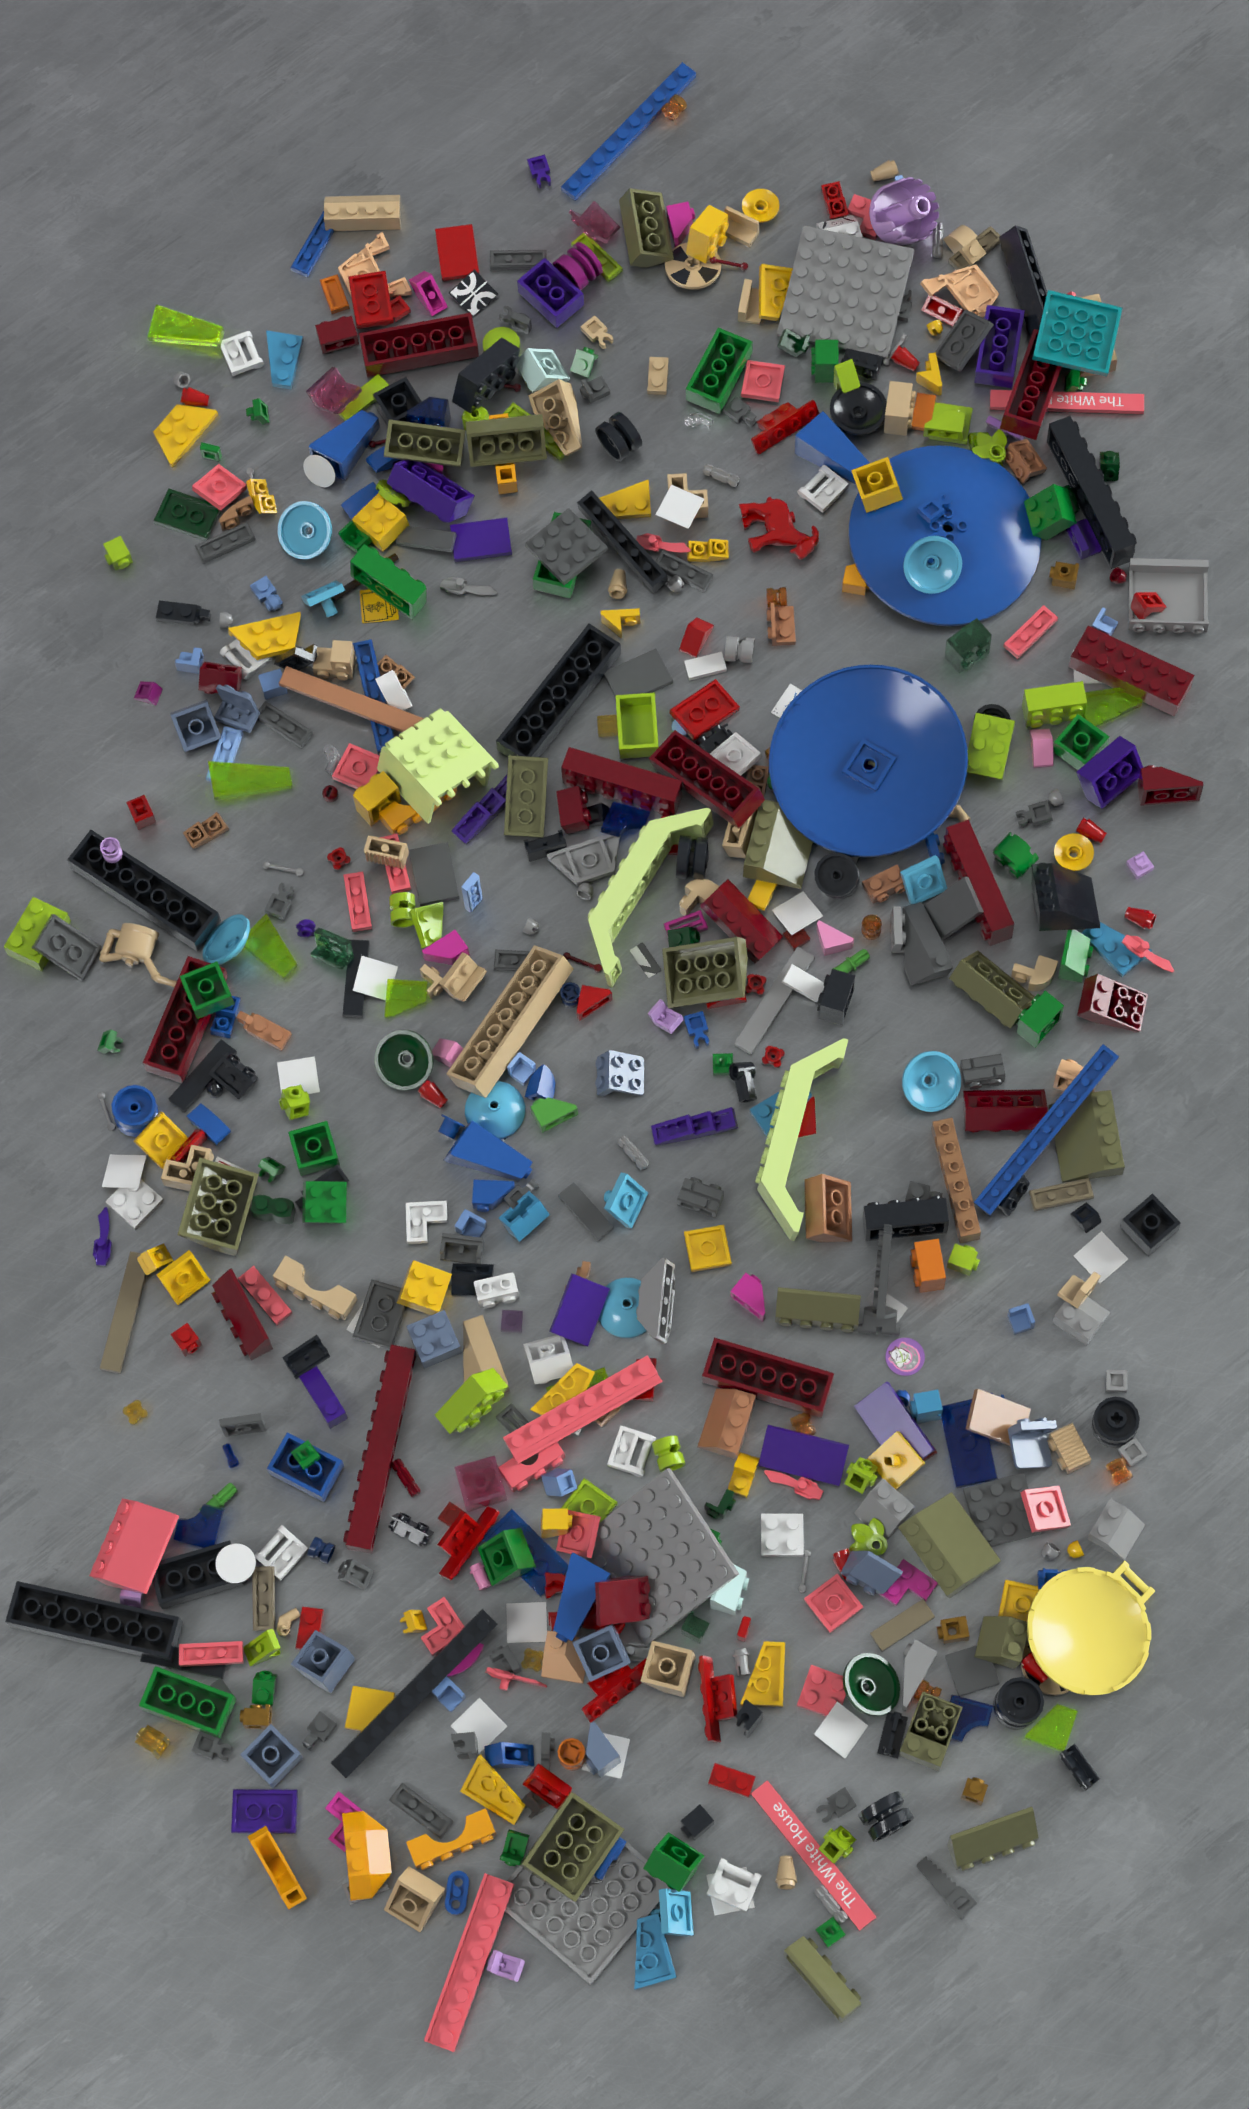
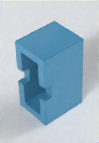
(524, 1216)
(926, 1406)

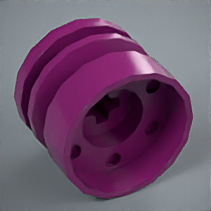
(579, 265)

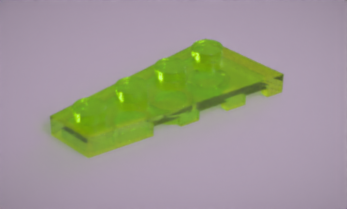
(180, 328)
(239, 779)

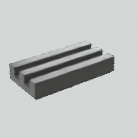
(505, 1412)

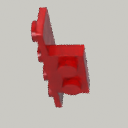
(782, 423)
(463, 1538)
(612, 1688)
(718, 1698)

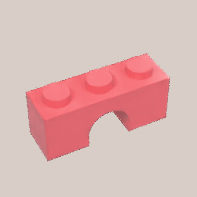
(519, 1475)

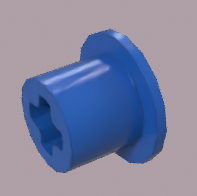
(450, 1127)

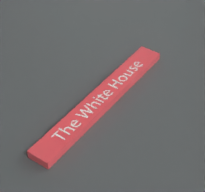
(1080, 402)
(808, 1850)

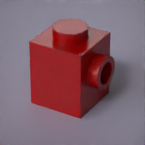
(186, 1339)

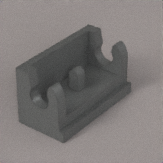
(461, 1248)
(467, 1744)

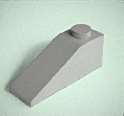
(916, 1665)

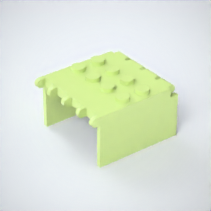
(434, 761)

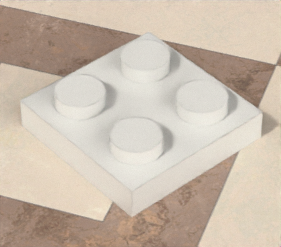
(737, 754)
(135, 1203)
(782, 1535)

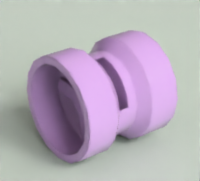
(108, 846)

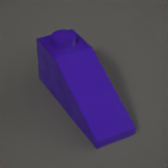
(323, 1397)

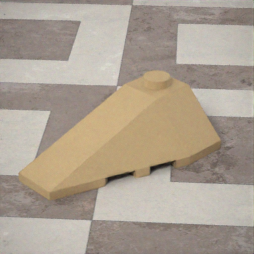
(560, 414)
(479, 1349)

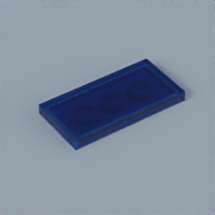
(968, 1451)
(543, 1555)

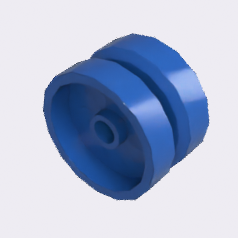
(133, 1109)

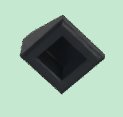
(598, 814)
(1086, 1217)

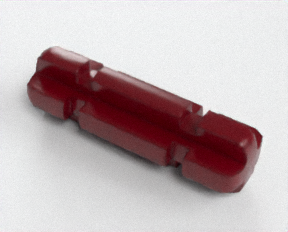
(405, 1477)

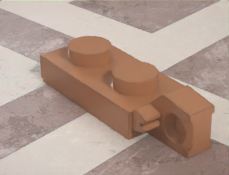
(264, 1030)

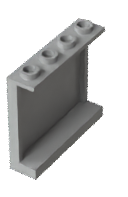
(1181, 588)

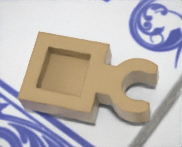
(596, 330)

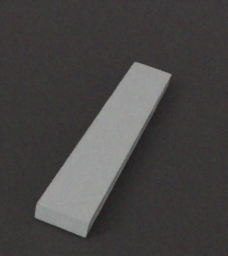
(771, 1004)

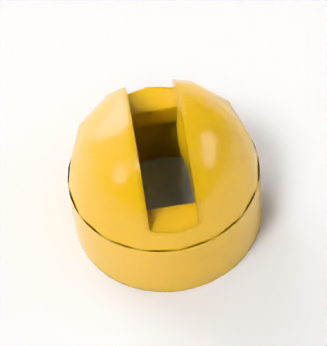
(934, 327)
(1075, 1550)

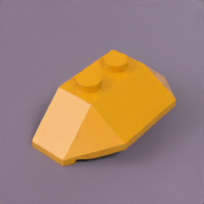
(365, 1854)

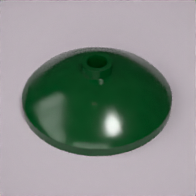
(393, 1066)
(879, 1681)

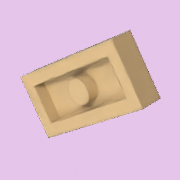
(658, 375)

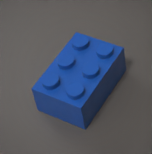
(316, 1479)

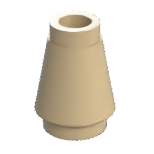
(885, 171)
(618, 586)
(786, 1873)

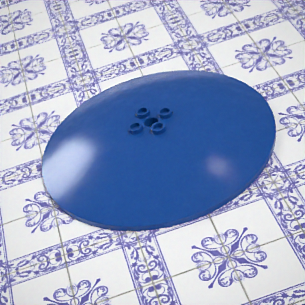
(987, 530)
(861, 718)

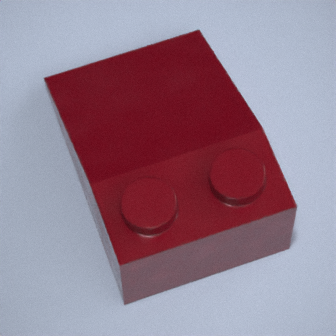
(1166, 786)
(622, 1600)

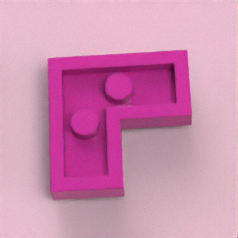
(912, 1580)
(336, 1807)

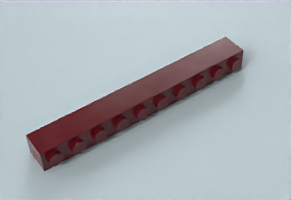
(381, 1449)

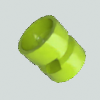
(401, 904)
(668, 1452)

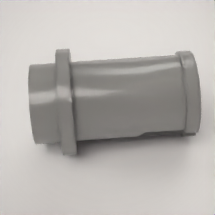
(741, 1662)

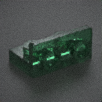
(332, 949)

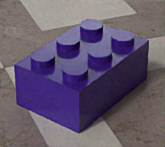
(550, 292)
(1110, 772)

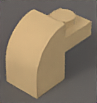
(965, 242)
(697, 892)
(1039, 977)

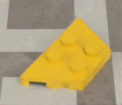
(182, 429)
(268, 636)

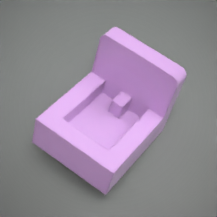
(665, 1017)
(505, 1966)

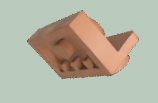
(1024, 460)
(782, 625)
(884, 884)

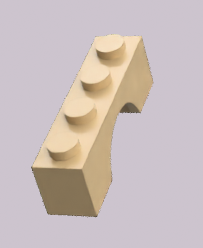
(336, 1301)

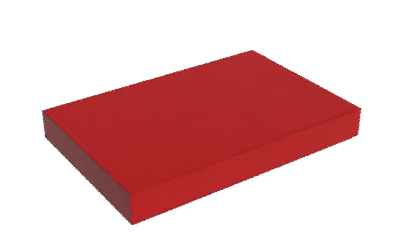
(456, 251)
(371, 299)
(704, 709)

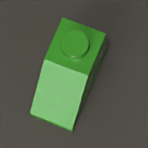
(552, 1112)

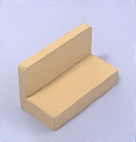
(741, 227)
(749, 304)
(1077, 1290)

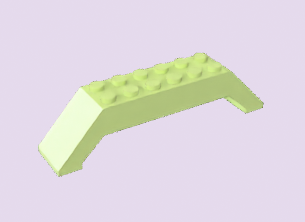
(635, 876)
(785, 1131)

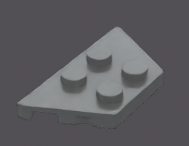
(587, 859)

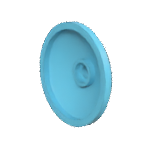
(294, 528)
(934, 576)
(227, 940)
(943, 1083)
(501, 1120)
(617, 1318)

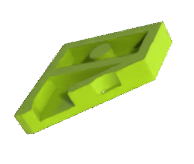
(428, 923)

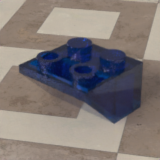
(431, 412)

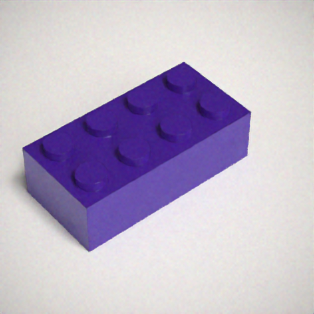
(1000, 347)
(430, 490)

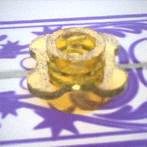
(135, 1406)
(529, 1654)

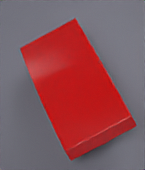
(834, 200)

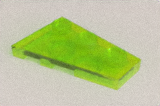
(269, 948)

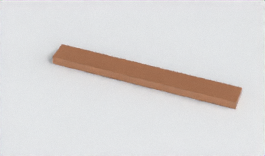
(347, 700)

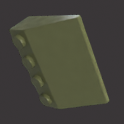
(776, 849)
(705, 972)
(1090, 1141)
(218, 1206)
(949, 1544)
(993, 1839)
(572, 1846)

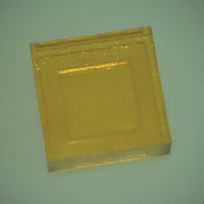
(607, 725)

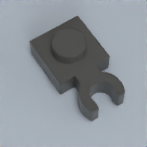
(905, 307)
(1038, 814)
(279, 904)
(208, 1746)
(547, 1746)
(839, 1803)

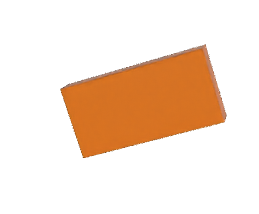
(334, 294)
(923, 410)

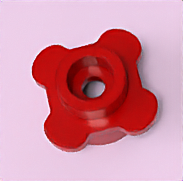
(339, 852)
(760, 980)
(767, 1059)

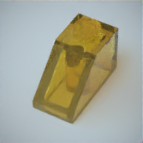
(152, 1741)

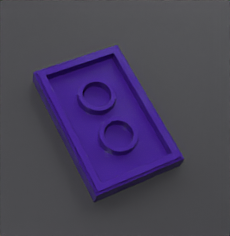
(481, 539)
(579, 1310)
(263, 1807)

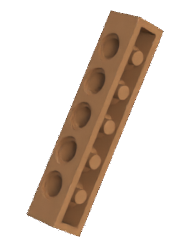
(956, 1180)

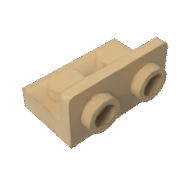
(462, 978)

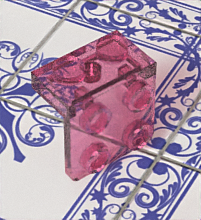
(596, 223)
(332, 392)

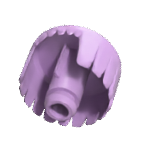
(903, 212)

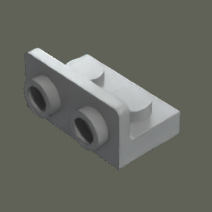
(898, 936)

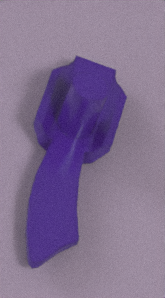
(102, 1246)

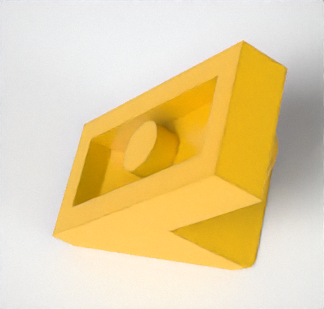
(931, 377)
(615, 618)
(154, 1259)
(743, 1474)

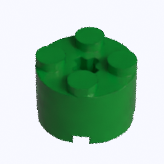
(1015, 855)

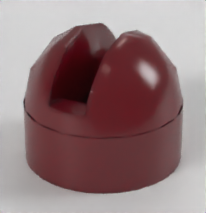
(1118, 576)
(333, 795)

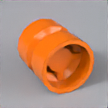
(571, 1754)

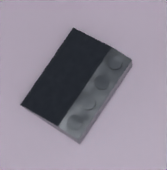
(1063, 898)

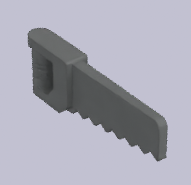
(946, 1888)

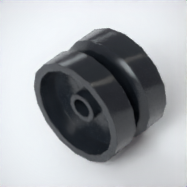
(618, 436)
(695, 858)
(848, 879)
(1104, 1419)
(1020, 1691)
(885, 1814)

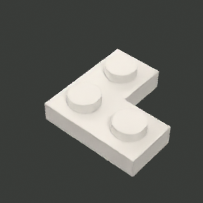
(419, 1215)

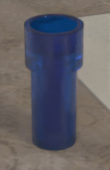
(231, 1458)

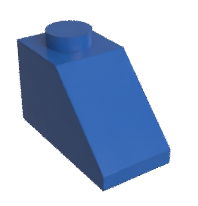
(490, 1193)
(509, 1755)

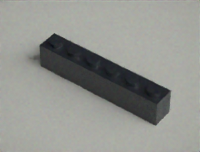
(1025, 274)
(622, 541)

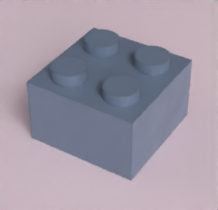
(434, 1339)
(601, 1652)
(271, 1756)

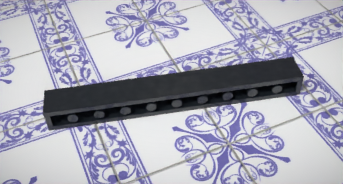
(413, 1693)

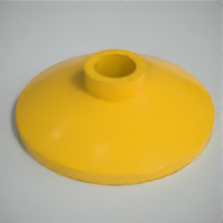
(760, 199)
(1076, 844)

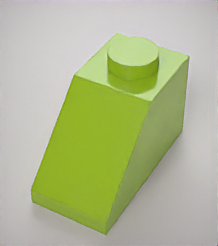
(947, 425)

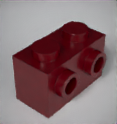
(337, 334)
(219, 674)
(573, 809)

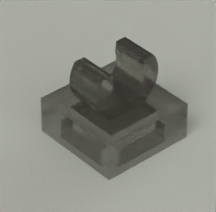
(535, 1804)

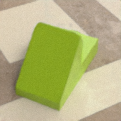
(846, 376)
(262, 1648)

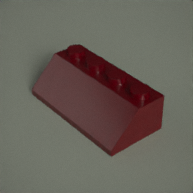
(741, 919)
(1003, 1109)
(242, 1316)

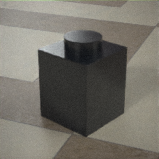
(696, 1823)

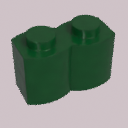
(268, 1209)

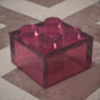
(480, 1483)

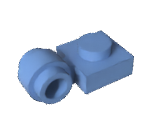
(266, 591)

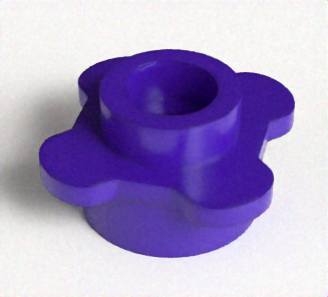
(306, 928)

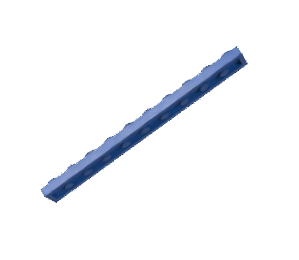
(628, 132)
(1046, 1129)

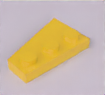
(772, 290)
(630, 501)
(569, 1386)
(767, 1678)
(492, 1792)

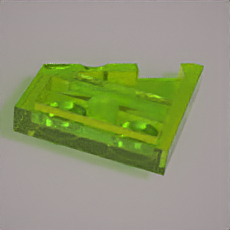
(404, 995)
(1054, 1728)

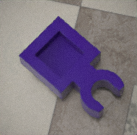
(539, 169)

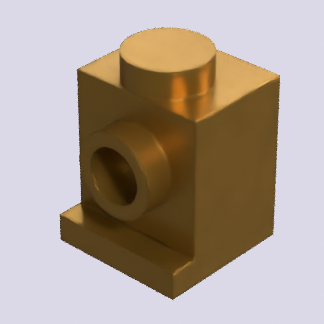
(1064, 575)
(956, 1623)
(256, 1717)
(974, 1790)

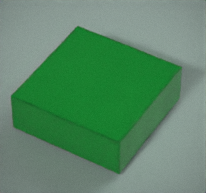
(210, 451)

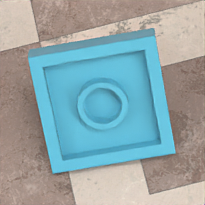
(324, 596)
(924, 880)
(625, 1200)
(675, 1912)

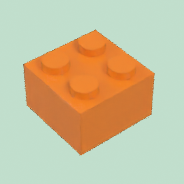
(929, 1266)

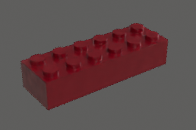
(419, 344)
(1030, 394)
(1131, 669)
(707, 779)
(621, 782)
(970, 862)
(177, 1032)
(768, 1377)

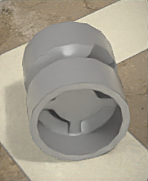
(739, 649)

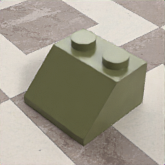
(1002, 1640)

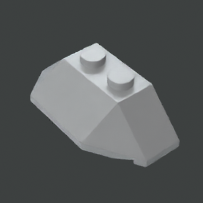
(657, 1300)

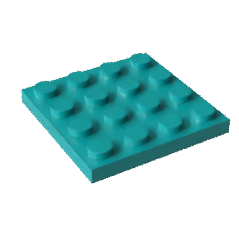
(1077, 333)

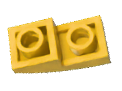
(261, 499)
(708, 551)
(762, 894)

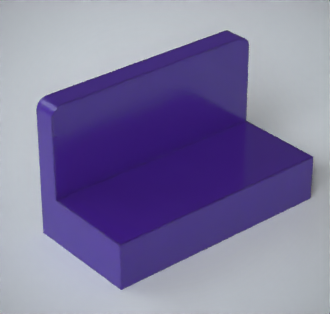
(1084, 539)

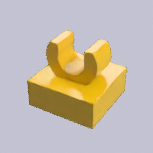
(415, 1621)

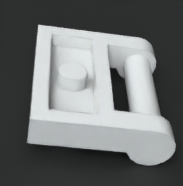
(235, 356)
(827, 492)
(256, 665)
(624, 1449)
(286, 1556)
(730, 1891)

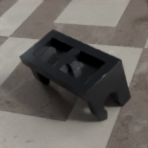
(541, 847)
(306, 1357)
(750, 1716)

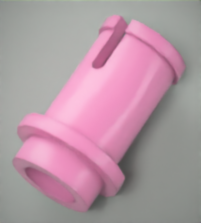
(480, 1576)

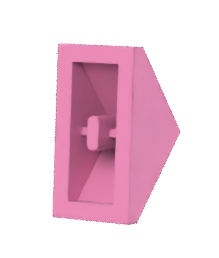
(1041, 747)
(833, 940)
(446, 1051)

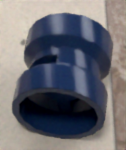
(569, 991)
(321, 1550)

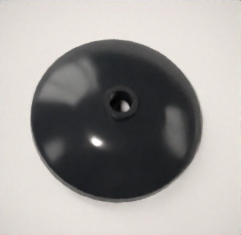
(864, 400)

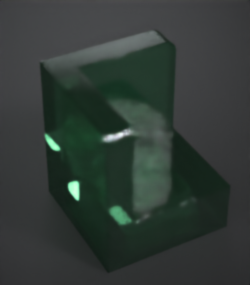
(694, 1627)

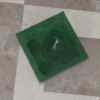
(968, 646)

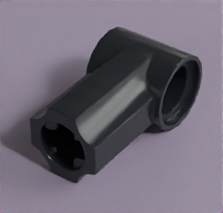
(743, 1076)

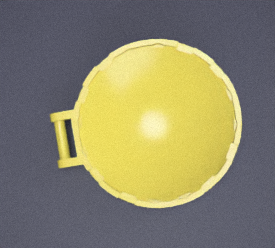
(1090, 1629)

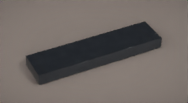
(354, 1001)
(199, 1078)
(211, 1670)

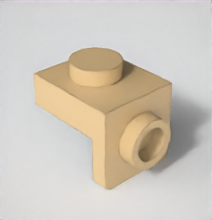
(432, 976)

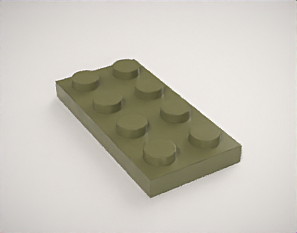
(526, 796)

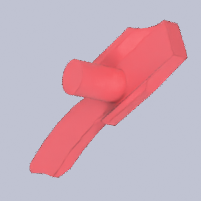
(654, 543)
(1140, 948)
(802, 1487)
(507, 1677)

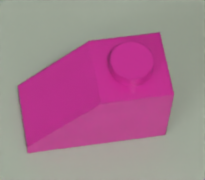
(679, 220)
(428, 292)
(446, 949)
(749, 1294)

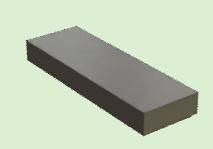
(987, 239)
(1061, 1194)
(263, 1598)
(902, 1625)

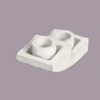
(393, 691)

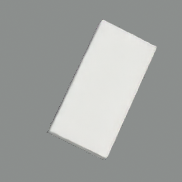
(705, 666)
(803, 983)

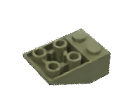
(930, 1731)

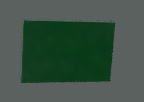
(187, 515)

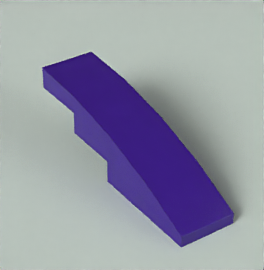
(482, 813)
(694, 1127)

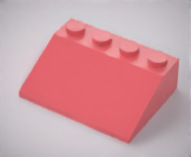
(134, 1546)

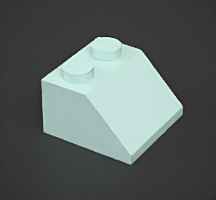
(540, 368)
(729, 1598)

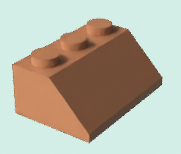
(828, 1209)
(727, 1422)

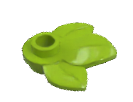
(988, 445)
(866, 1536)

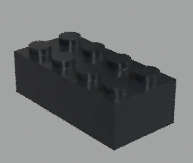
(486, 375)
(907, 1218)
(190, 1577)

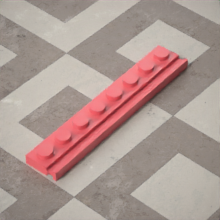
(582, 1409)
(469, 1962)

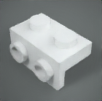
(496, 1290)

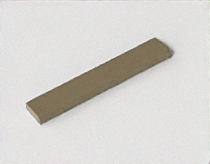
(124, 1316)

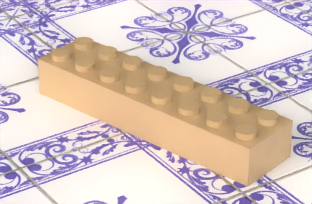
(510, 1021)

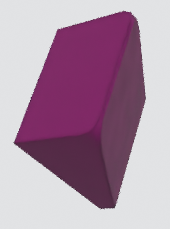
(148, 692)

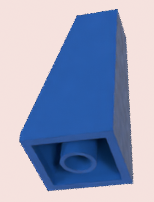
(346, 442)
(827, 445)
(486, 1153)
(577, 1596)

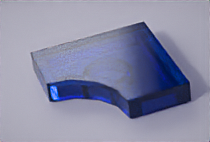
(623, 818)
(202, 1528)
(973, 1715)

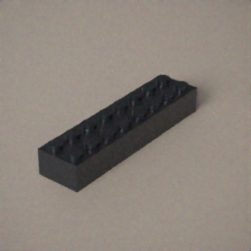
(1091, 491)
(559, 694)
(146, 892)
(94, 1621)

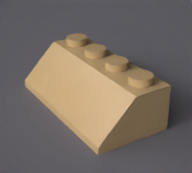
(362, 213)

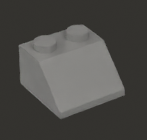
(1081, 1322)
(885, 1505)
(1116, 1529)

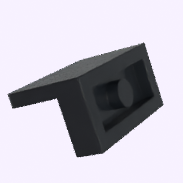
(465, 1274)

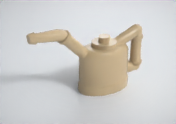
(134, 947)

